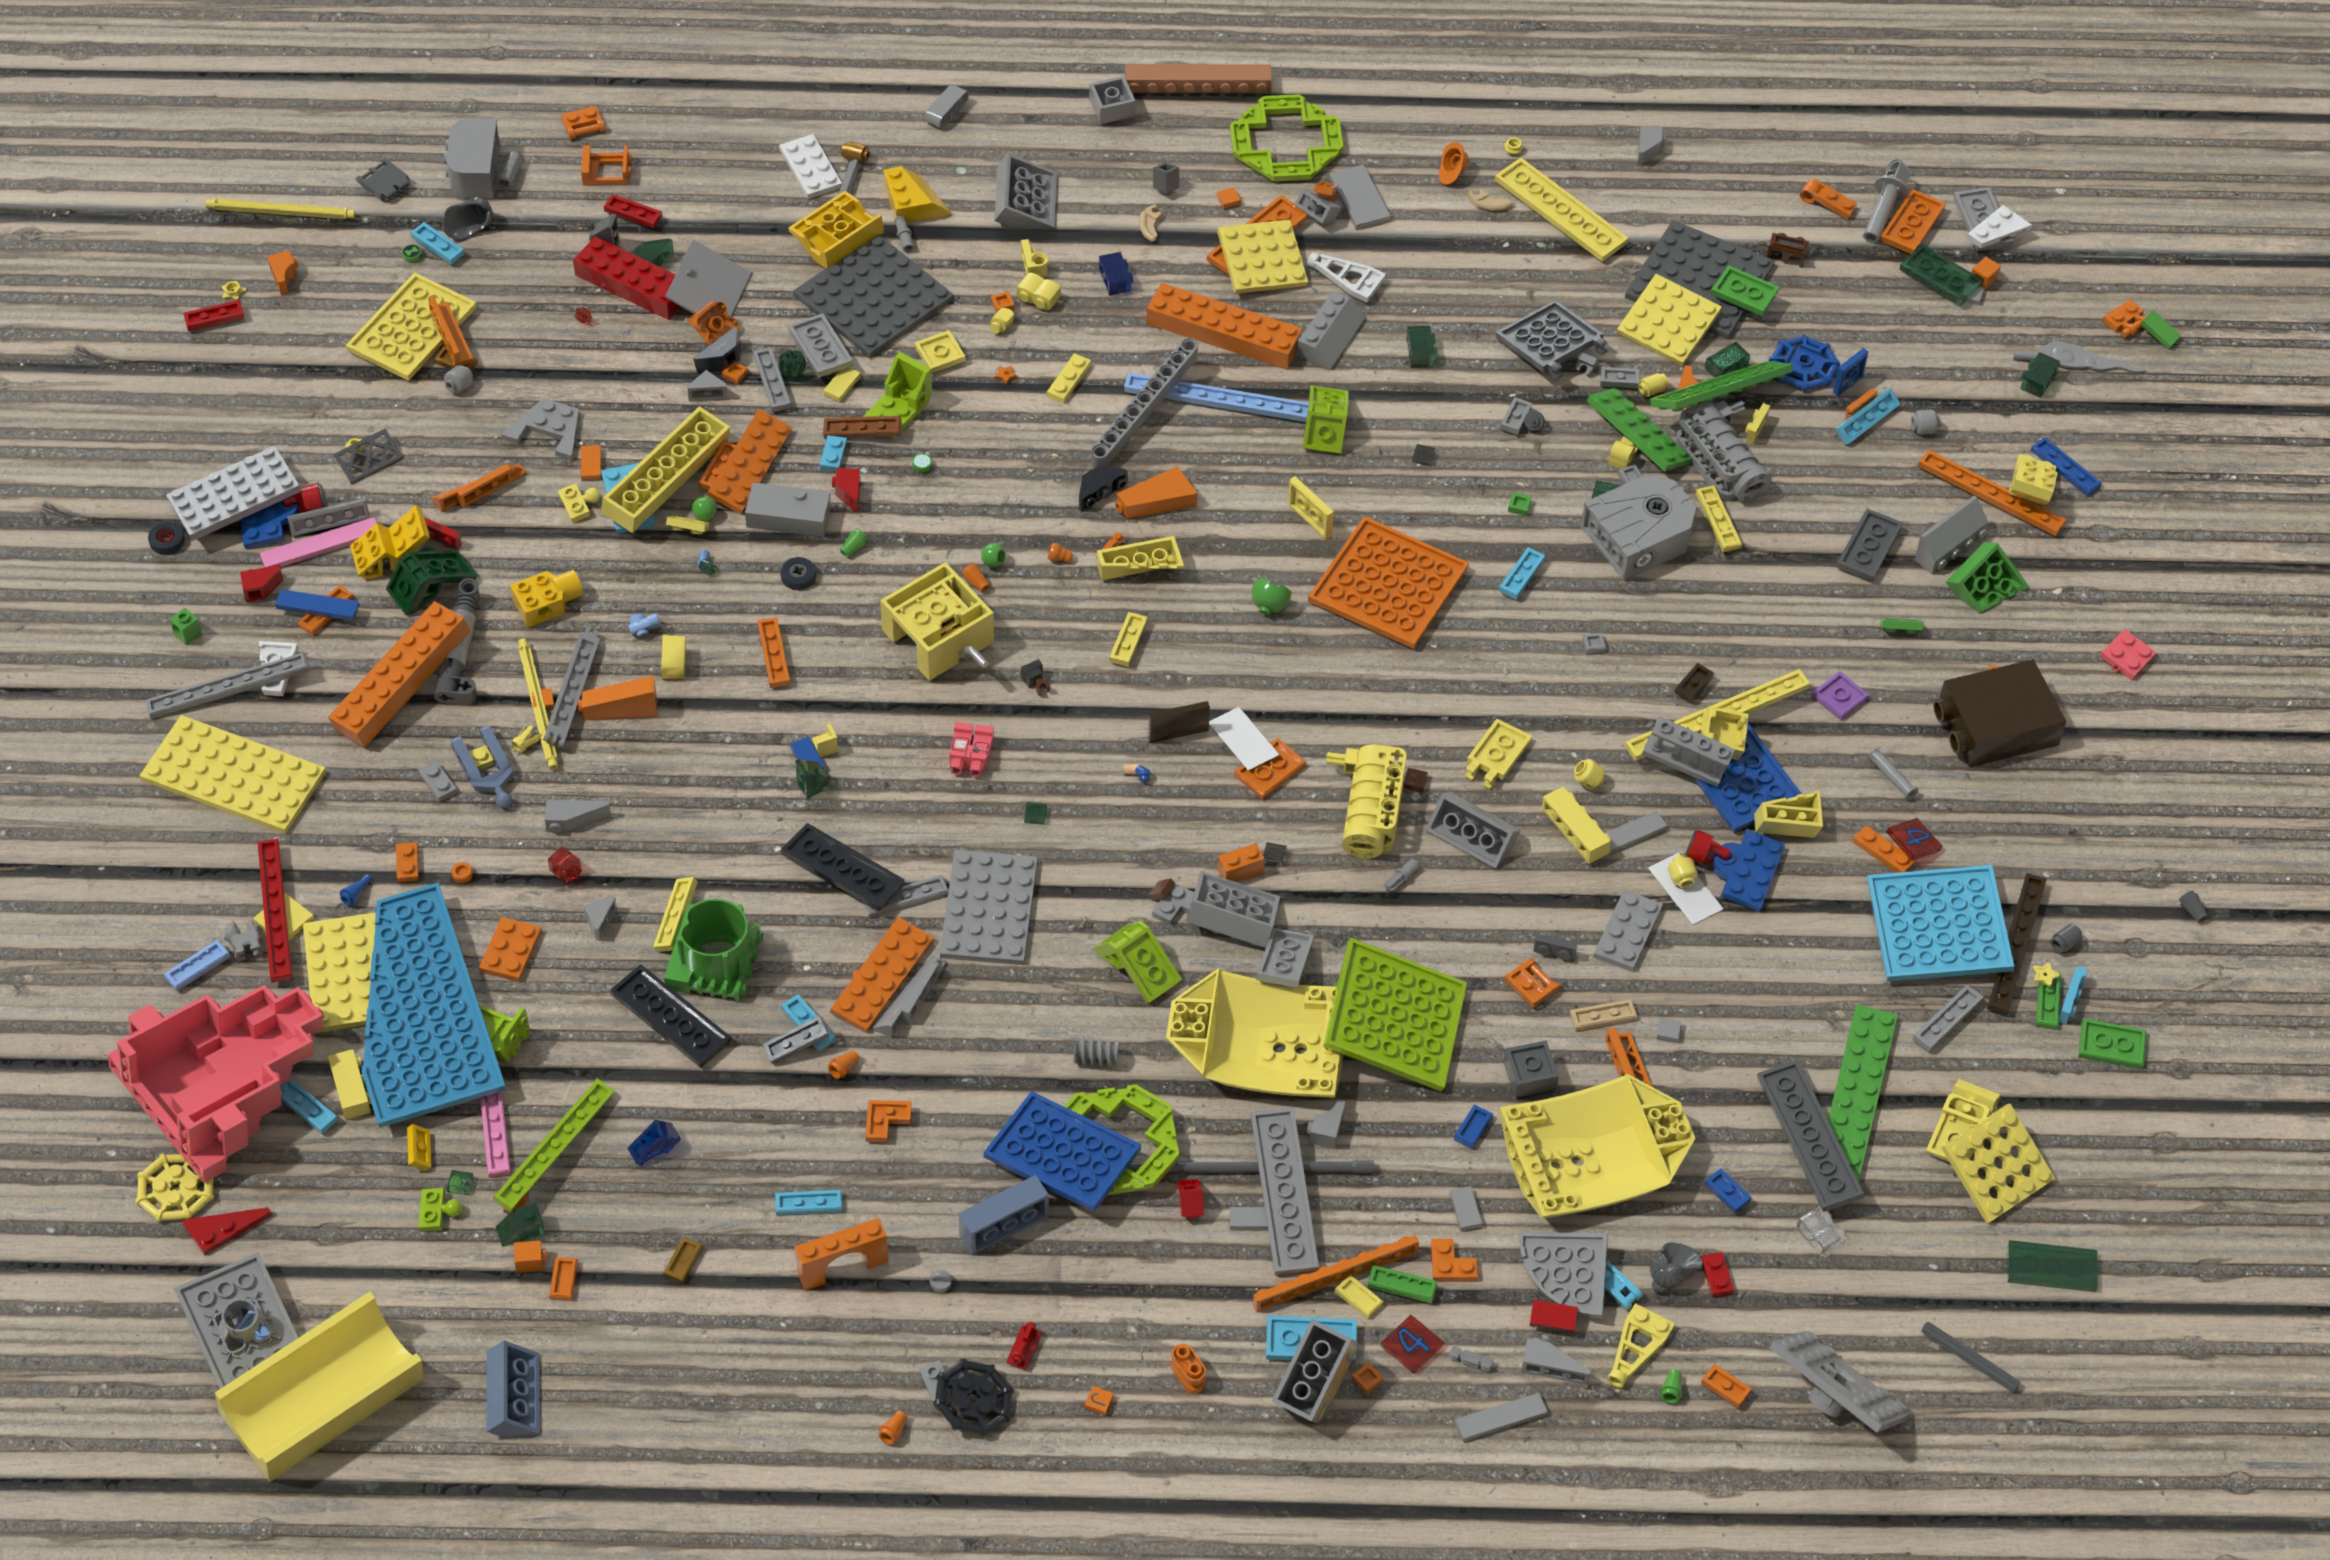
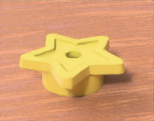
(233, 285)
(2045, 980)

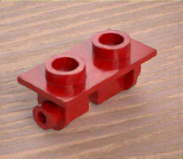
(1024, 1346)

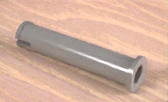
(1893, 774)

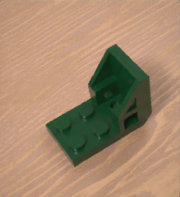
(422, 575)

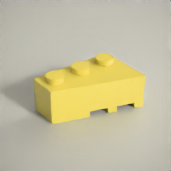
(1791, 816)

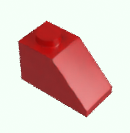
(847, 486)
(1190, 1198)

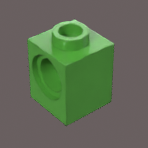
(185, 626)

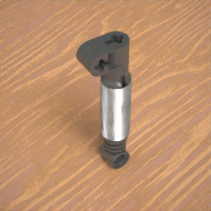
(455, 662)

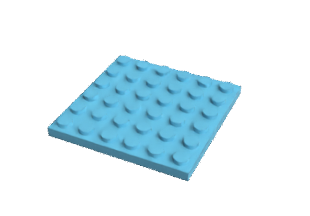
(1940, 923)

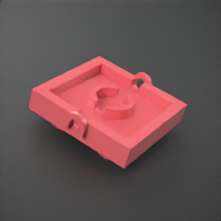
(2128, 654)

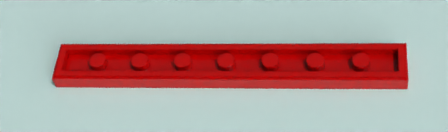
(274, 911)

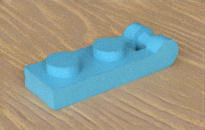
(2073, 994)
(1617, 1283)

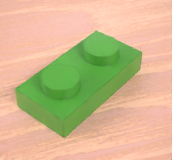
(1893, 624)

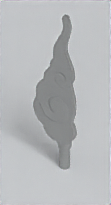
(2076, 358)

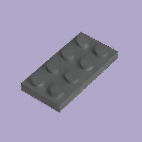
(1869, 545)

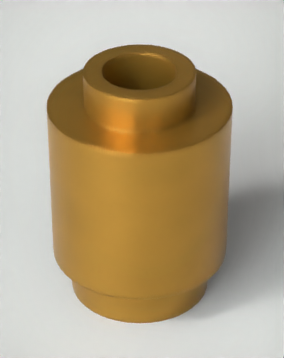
(855, 151)

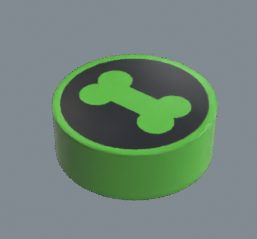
(411, 253)

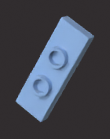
(197, 965)

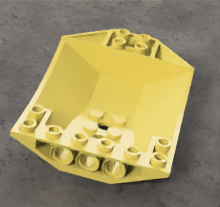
(1234, 1022)
(1619, 1129)

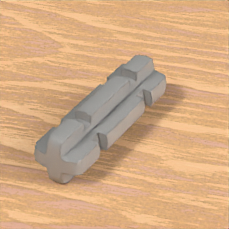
(1470, 1358)

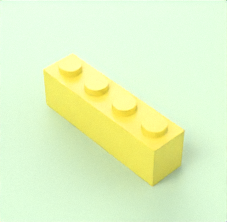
(1576, 824)

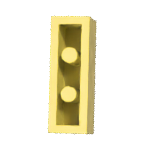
(350, 1084)

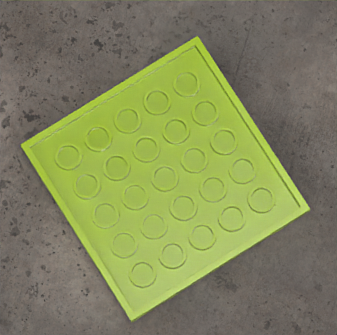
(1395, 1014)

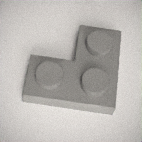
(1176, 901)

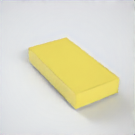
(841, 384)
(1359, 1296)

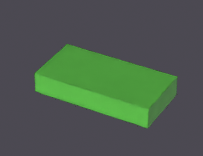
(2160, 329)

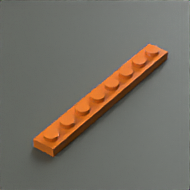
(1991, 492)
(1333, 1274)

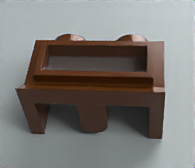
(1788, 245)

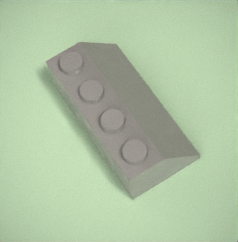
(1330, 331)
(1952, 536)
(1472, 829)

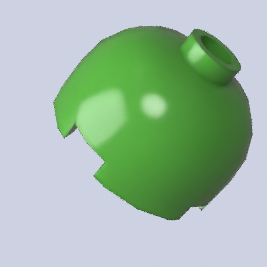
(1270, 597)

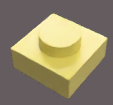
(482, 757)

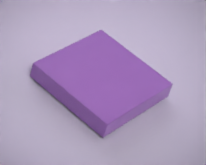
(1840, 695)

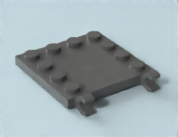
(1551, 337)

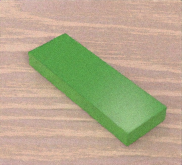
(2048, 1005)

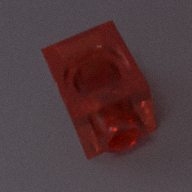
(564, 865)

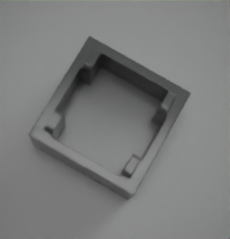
(1530, 1069)

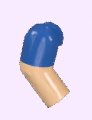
(1137, 769)

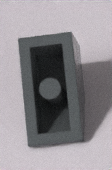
(607, 230)

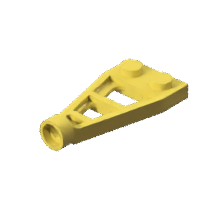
(1648, 1324)

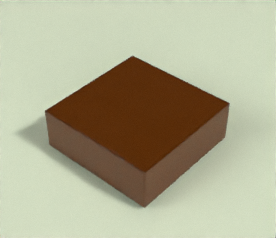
(1415, 779)
(1162, 889)

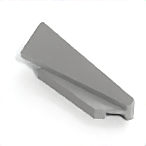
(910, 998)

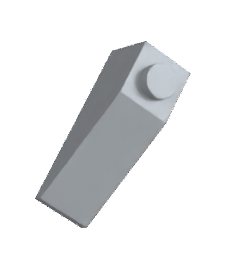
(574, 814)
(1548, 1361)

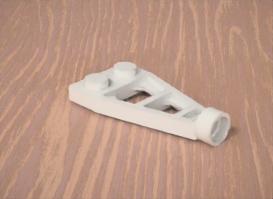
(1363, 289)

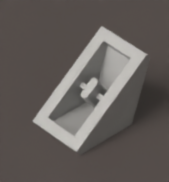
(707, 388)
(600, 914)

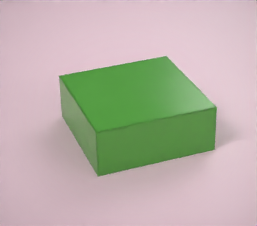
(1519, 504)

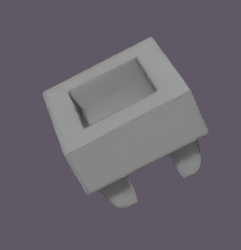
(1588, 361)

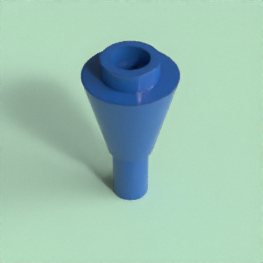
(352, 893)

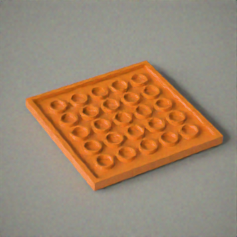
(1388, 582)

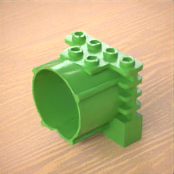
(713, 973)

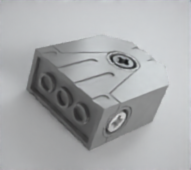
(1640, 524)

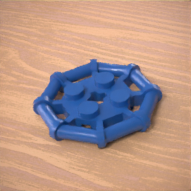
(1811, 351)

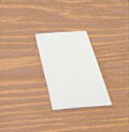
(1243, 738)
(1694, 900)

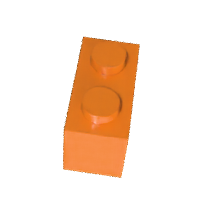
(1241, 863)

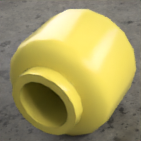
(1589, 774)
(1682, 871)

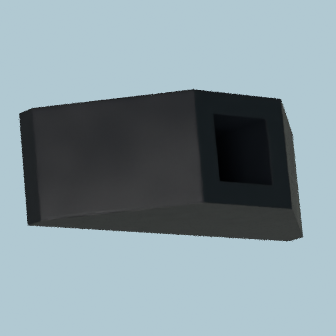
(720, 353)
(1100, 484)

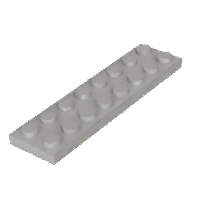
(1284, 1191)

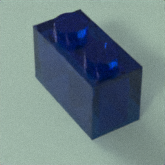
(1115, 273)

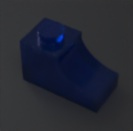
(654, 1140)

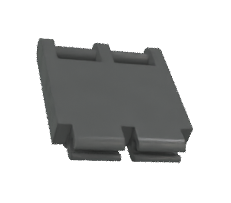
(385, 181)

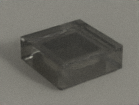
(1423, 455)
(1274, 853)

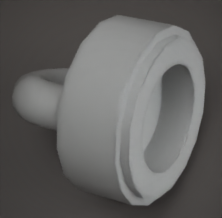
(940, 1281)

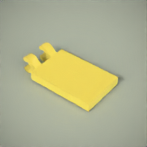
(1497, 752)

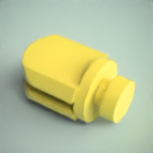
(1001, 320)

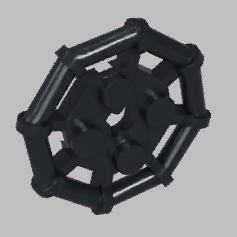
(974, 1385)

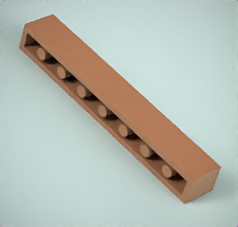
(1198, 78)

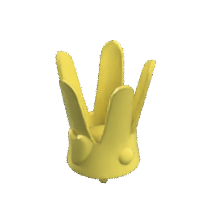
(522, 741)

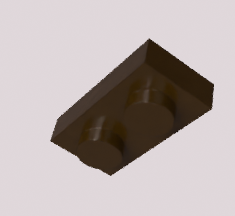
(1694, 682)

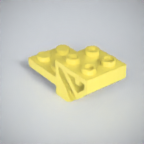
(2033, 480)
(1961, 1111)

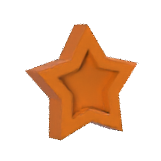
(1005, 374)

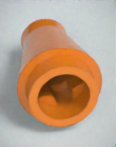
(975, 577)
(842, 1065)
(892, 1429)

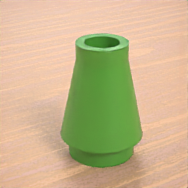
(855, 541)
(1672, 1388)

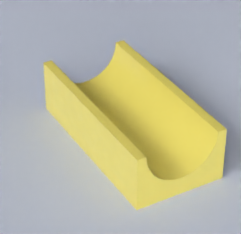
(318, 1387)

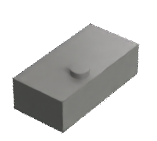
(788, 509)

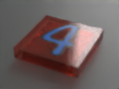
(1914, 839)
(1412, 1344)

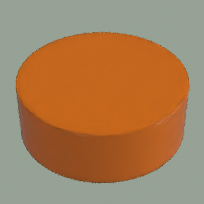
(462, 872)

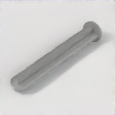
(850, 176)

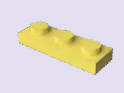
(1068, 378)
(1128, 639)

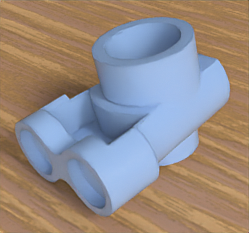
(640, 625)

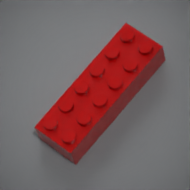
(626, 276)

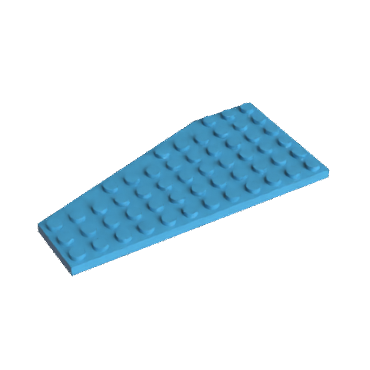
(423, 1017)

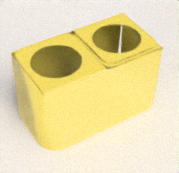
(673, 657)

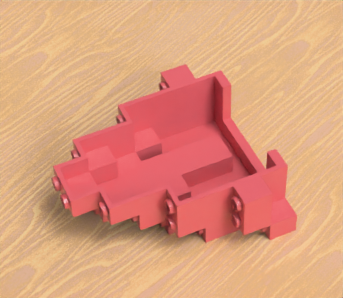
(215, 1068)

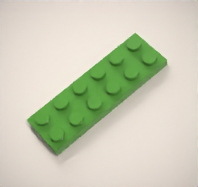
(1639, 429)

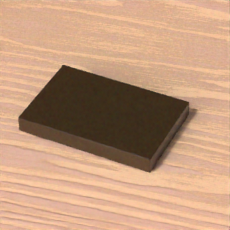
(1178, 722)

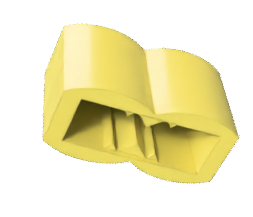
(1039, 291)

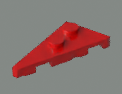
(216, 1230)

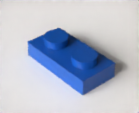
(1727, 1190)

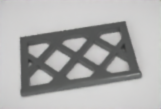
(368, 440)

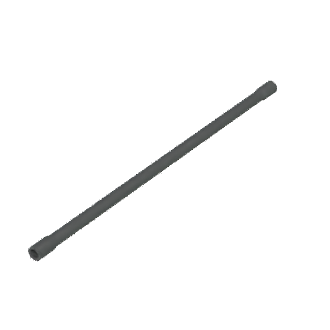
(1355, 1166)

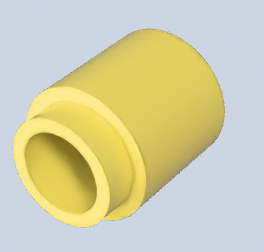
(1653, 384)

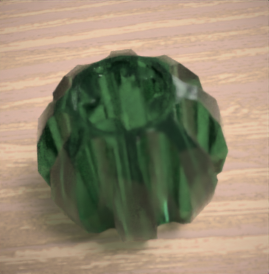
(792, 363)

